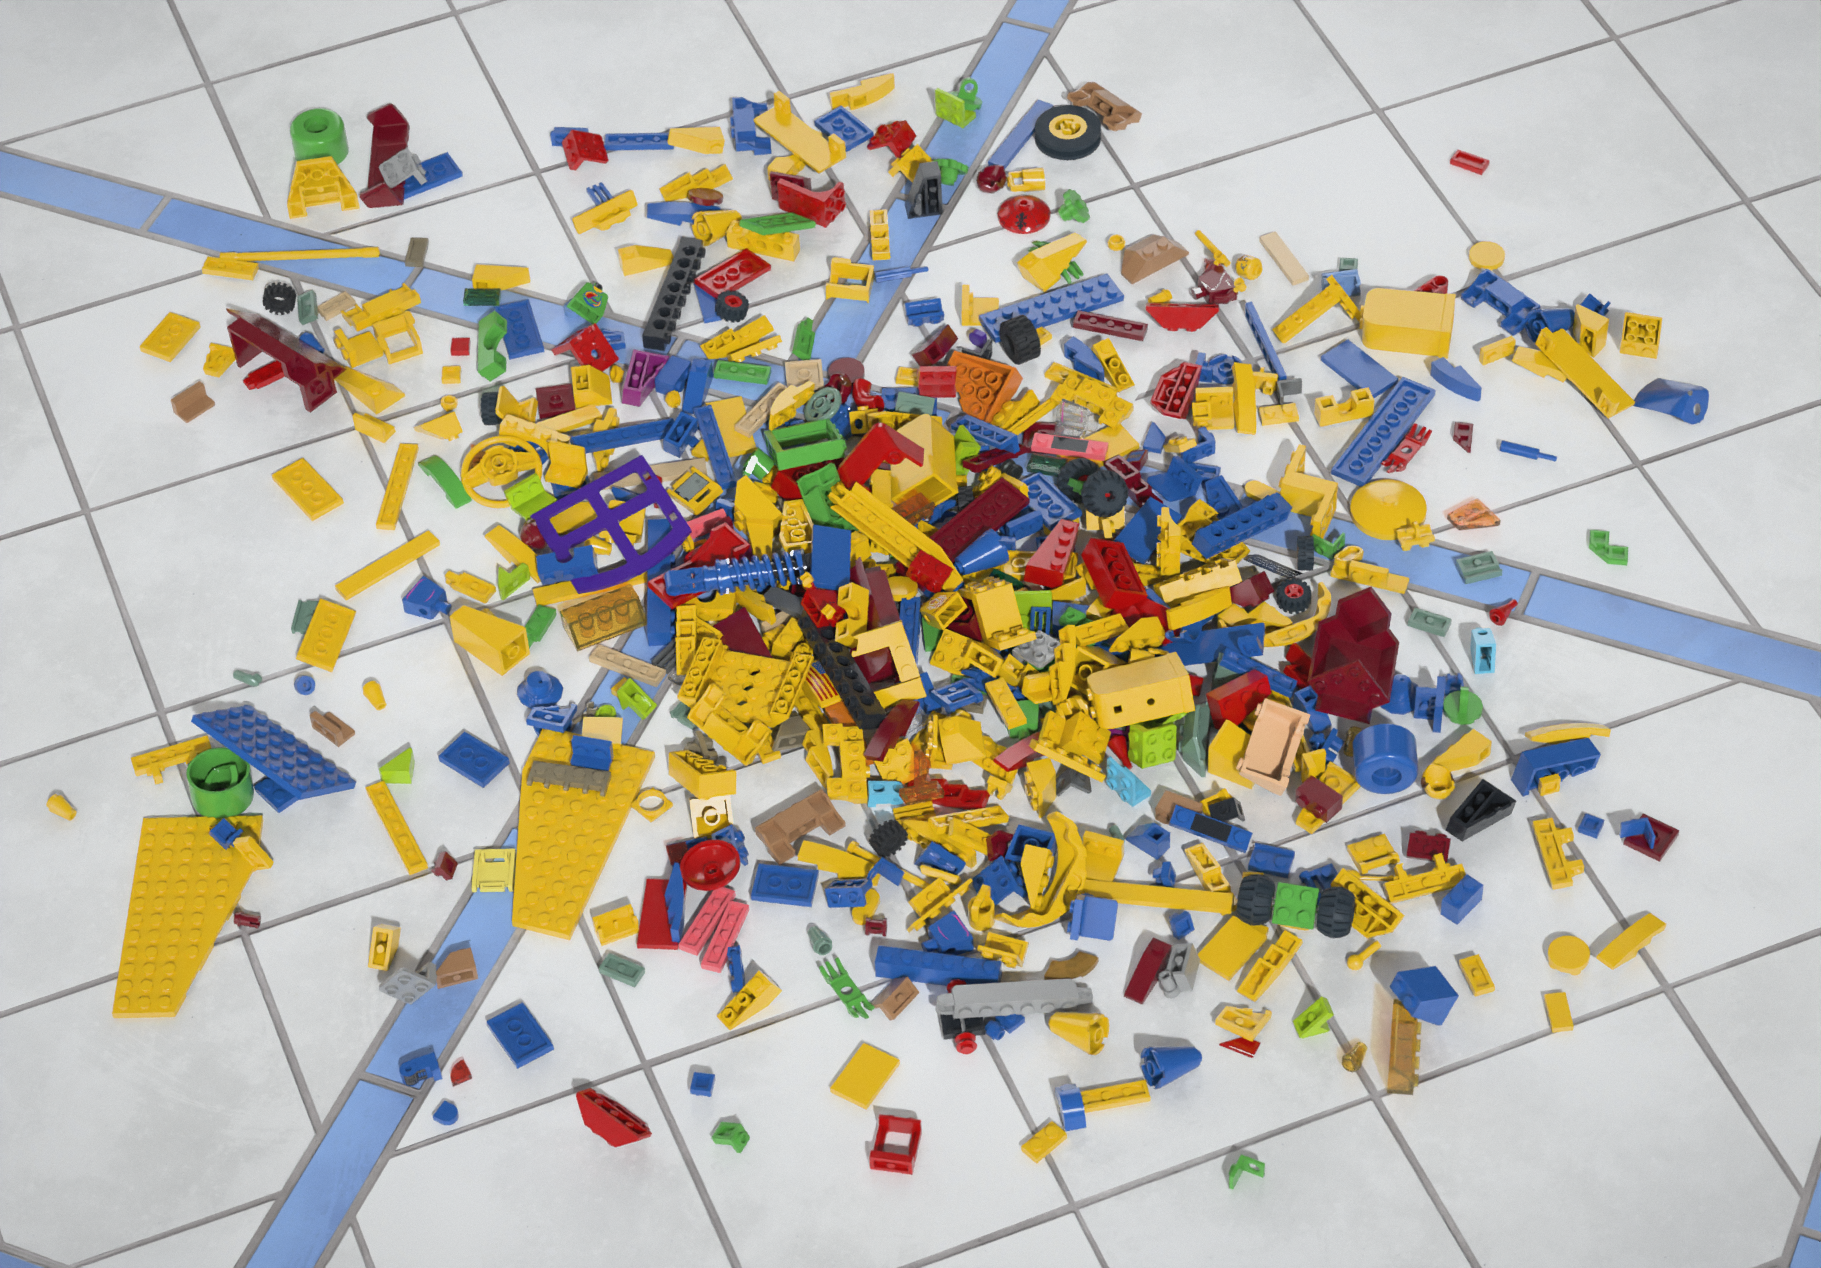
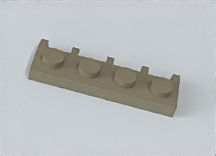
(569, 777)

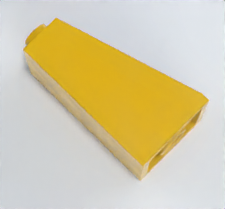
(490, 638)

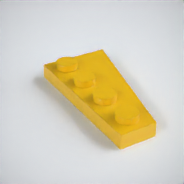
(1338, 780)

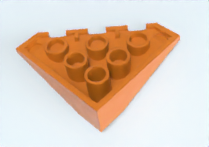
(983, 384)

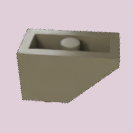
(790, 734)

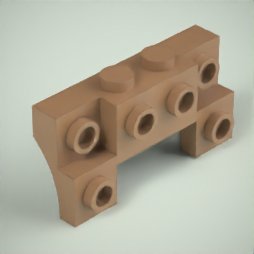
(1115, 110)
(796, 822)

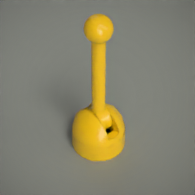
(1374, 878)

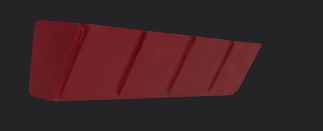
(388, 139)

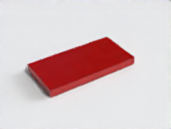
(732, 273)
(654, 922)

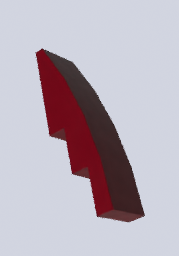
(1138, 489)
(892, 727)

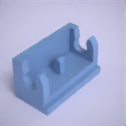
(1348, 280)

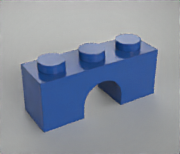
(581, 565)

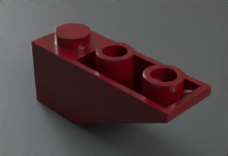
(935, 347)

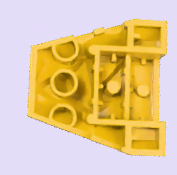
(319, 183)
(1199, 516)

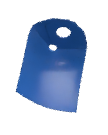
(1672, 399)

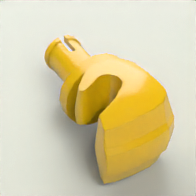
(1071, 707)

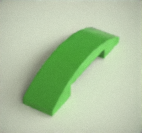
(446, 480)

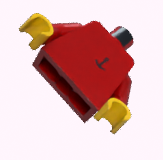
(821, 604)

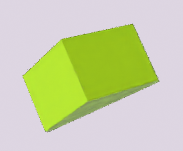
(399, 769)

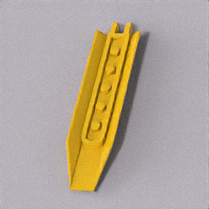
(888, 529)

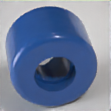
(1385, 758)

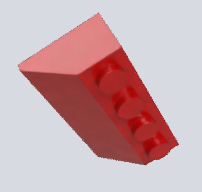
(1113, 573)

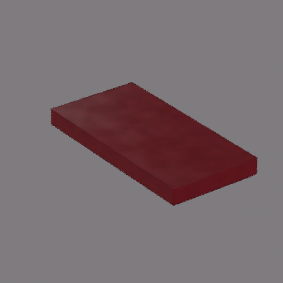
(742, 635)

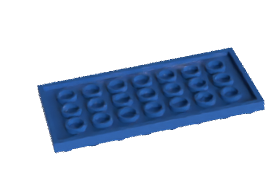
(274, 752)

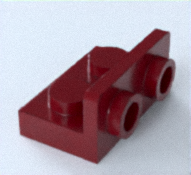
(1426, 846)

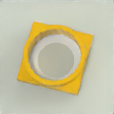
(650, 795)

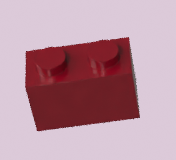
(1318, 799)

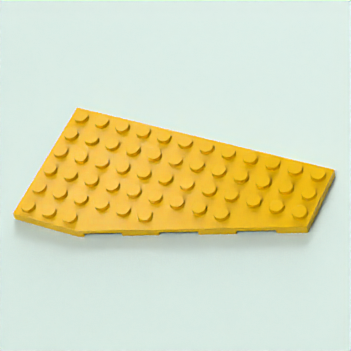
(568, 835)

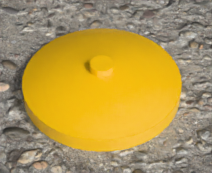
(1385, 507)

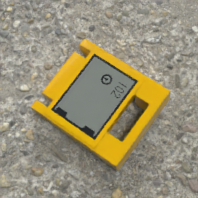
(691, 487)

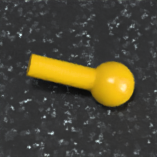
(1355, 961)

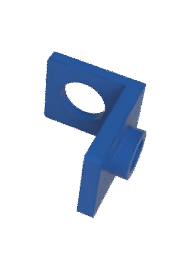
(1637, 827)
(887, 870)

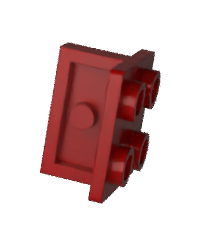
(936, 381)

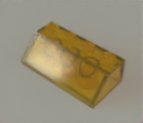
(603, 617)
(1403, 1051)

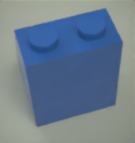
(1425, 993)

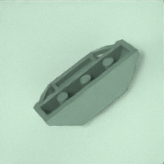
(1196, 738)

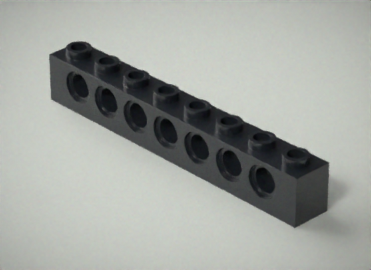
(673, 294)
(844, 674)

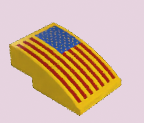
(819, 686)

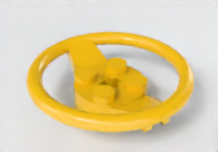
(488, 471)

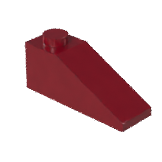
(1146, 974)

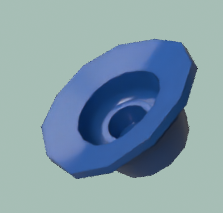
(537, 694)
(1402, 696)

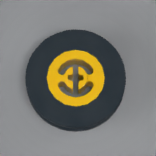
(1067, 132)

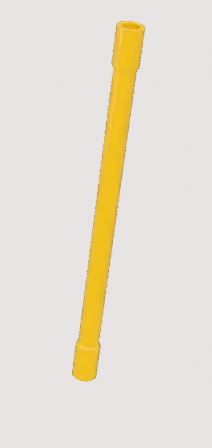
(365, 252)

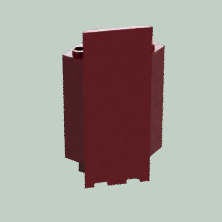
(299, 361)
(1354, 658)
(878, 664)

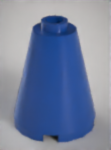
(1551, 318)
(982, 554)
(1168, 1063)

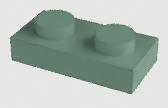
(307, 307)
(1429, 622)
(622, 970)

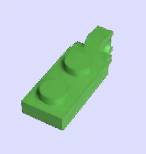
(804, 340)
(539, 623)

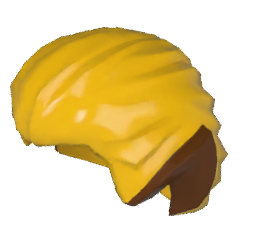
(1437, 781)

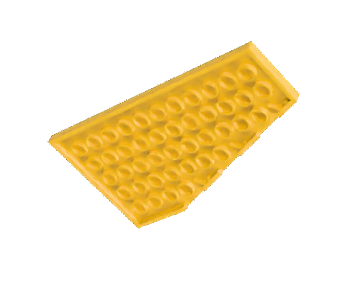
(176, 909)

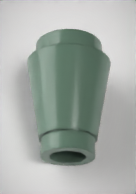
(819, 941)

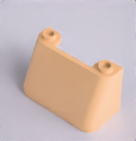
(1273, 745)

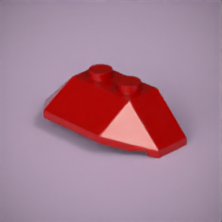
(1182, 315)
(1177, 390)
(610, 1119)

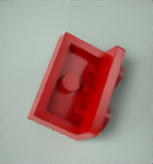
(929, 572)

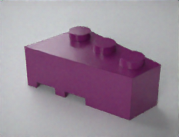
(641, 375)

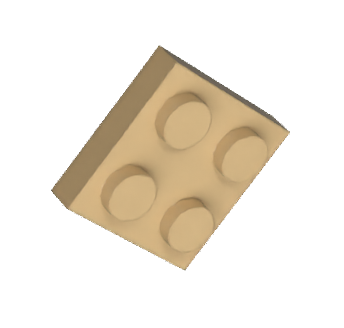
(802, 371)

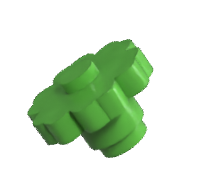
(950, 170)
(1073, 207)

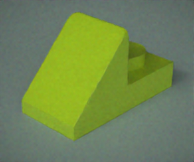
(512, 581)
(634, 697)
(1314, 1019)

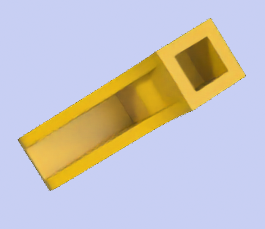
(1263, 613)

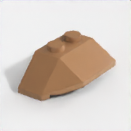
(1150, 256)

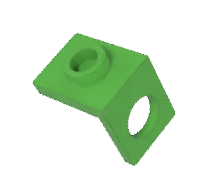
(1327, 548)
(1243, 1164)

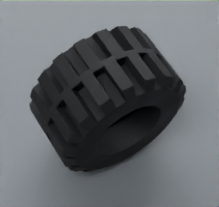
(1020, 339)

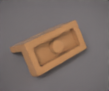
(192, 402)
(331, 728)
(896, 997)

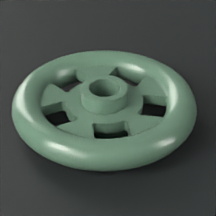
(823, 405)

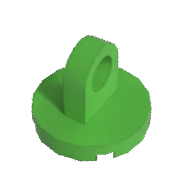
(969, 96)
(1462, 706)

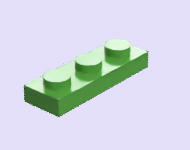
(742, 372)

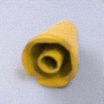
(712, 225)
(1081, 1029)

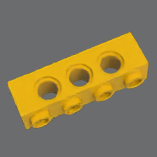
(778, 245)

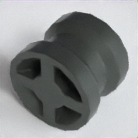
(1010, 468)

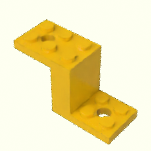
(1309, 494)
(997, 613)

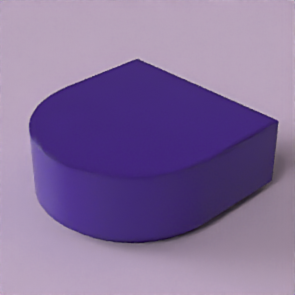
(978, 338)

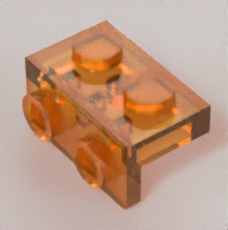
(915, 509)

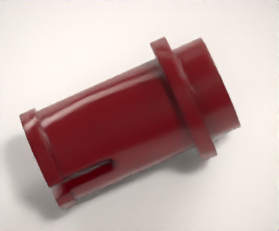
(247, 920)

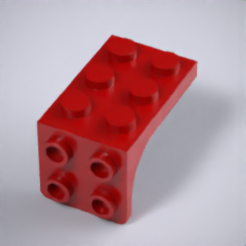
(817, 206)

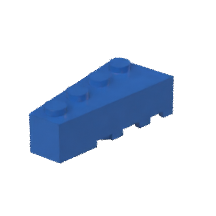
(1563, 758)

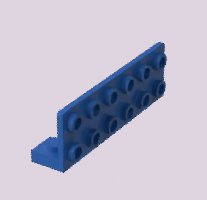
(1242, 639)

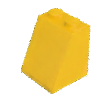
(1091, 660)
(1226, 751)

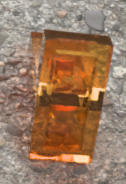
(923, 787)

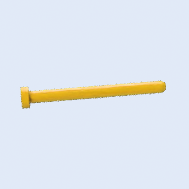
(854, 848)

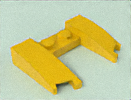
(895, 637)

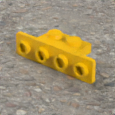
(606, 214)
(1015, 410)
(1371, 576)
(993, 750)
(932, 899)

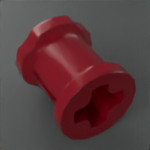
(876, 926)

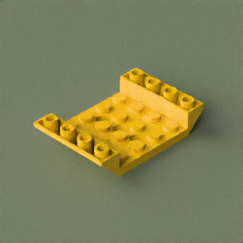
(773, 688)

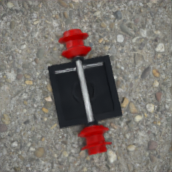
(962, 1029)

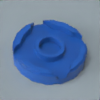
(1222, 368)

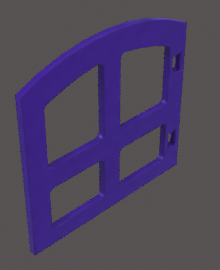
(609, 520)

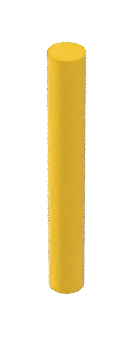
(1209, 245)

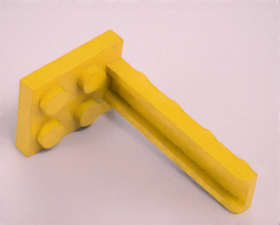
(1314, 309)

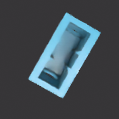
(1483, 642)

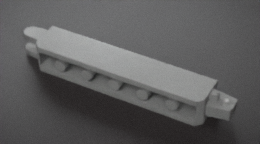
(1013, 998)

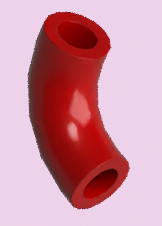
(862, 396)

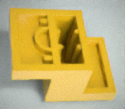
(1076, 735)

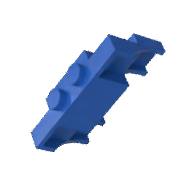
(744, 126)
(1502, 297)

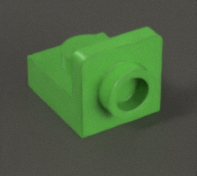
(731, 1134)

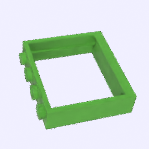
(801, 434)

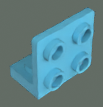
(1126, 783)

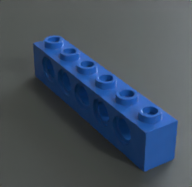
(1241, 525)

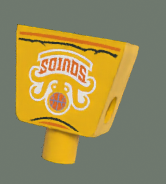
(942, 609)

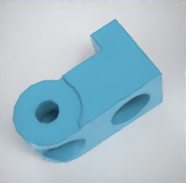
(883, 793)

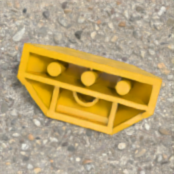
(1372, 912)

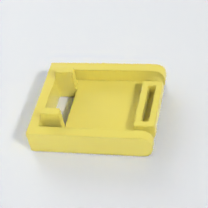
(493, 875)

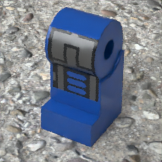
(420, 1069)

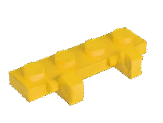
(1060, 755)
(155, 761)
(1550, 844)
(1439, 879)

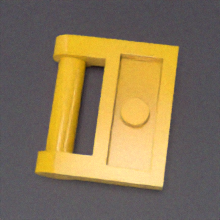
(1372, 849)

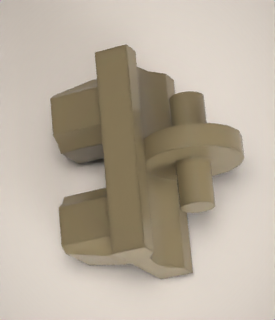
(701, 745)

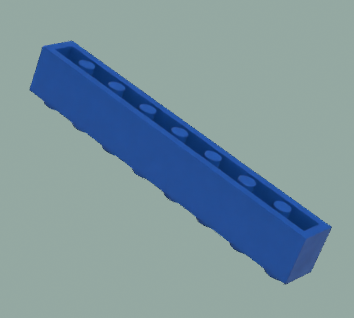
(658, 612)

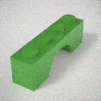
(491, 331)

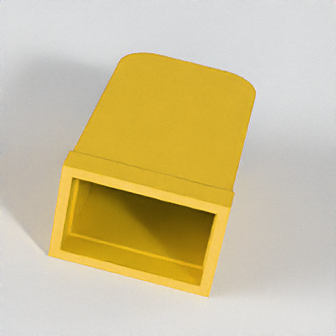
(1408, 321)
(937, 475)
(1140, 692)

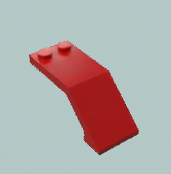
(722, 544)

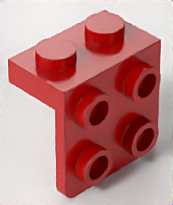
(896, 135)
(584, 146)

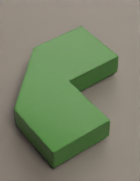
(1610, 554)

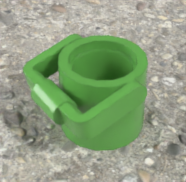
(758, 464)

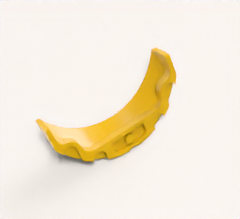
(1301, 629)
(1068, 879)

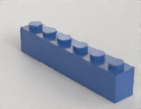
(935, 967)

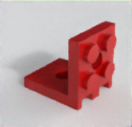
(583, 342)

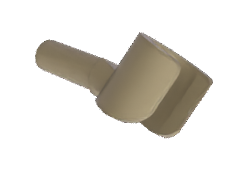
(590, 712)

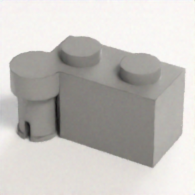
(1180, 970)

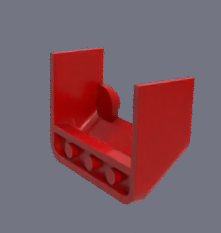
(876, 446)

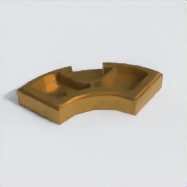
(1072, 968)

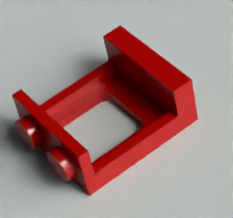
(893, 1161)

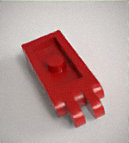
(264, 376)

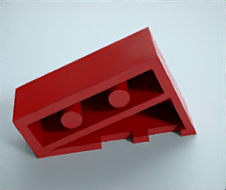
(1238, 698)

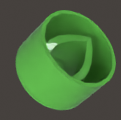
(319, 135)
(217, 770)

